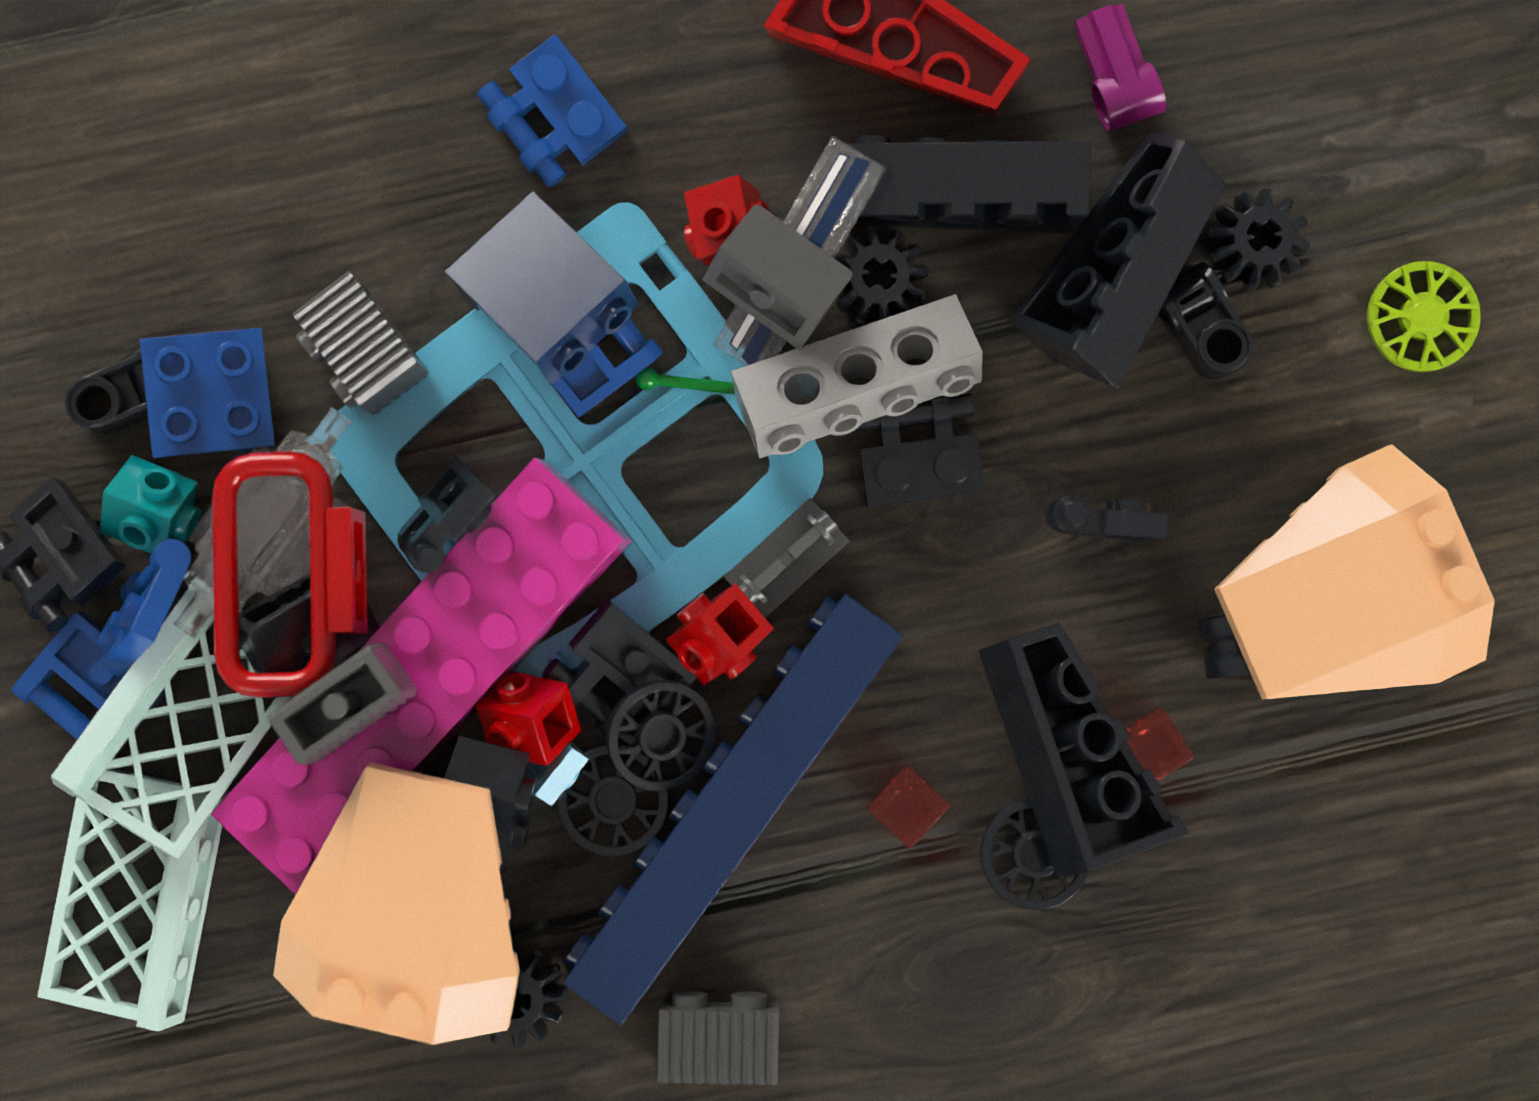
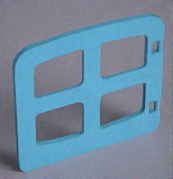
(583, 452)

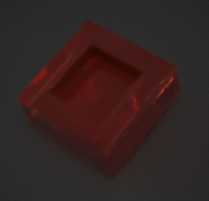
(1158, 743)
(908, 806)

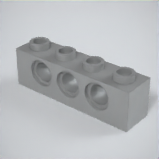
(874, 352)

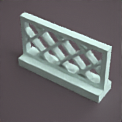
(131, 704)
(175, 917)

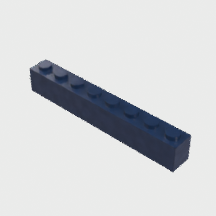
(731, 808)

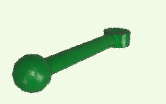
(648, 379)

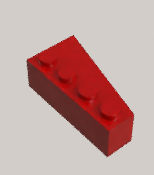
(907, 42)

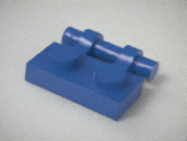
(568, 102)

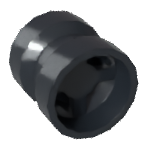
(1225, 655)

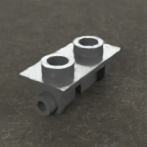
(787, 557)

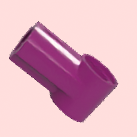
(1123, 84)

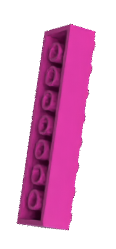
(455, 641)

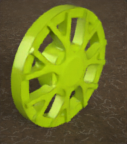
(1424, 316)

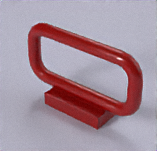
(336, 572)

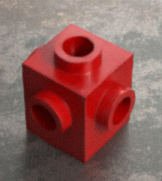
(716, 212)
(719, 634)
(529, 716)

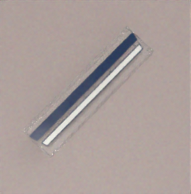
(824, 216)

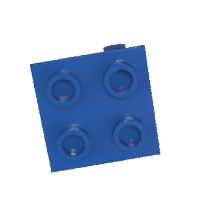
(207, 392)

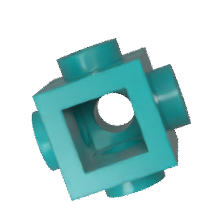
(149, 505)

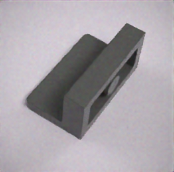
(777, 275)

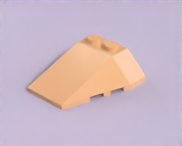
(1361, 587)
(405, 914)

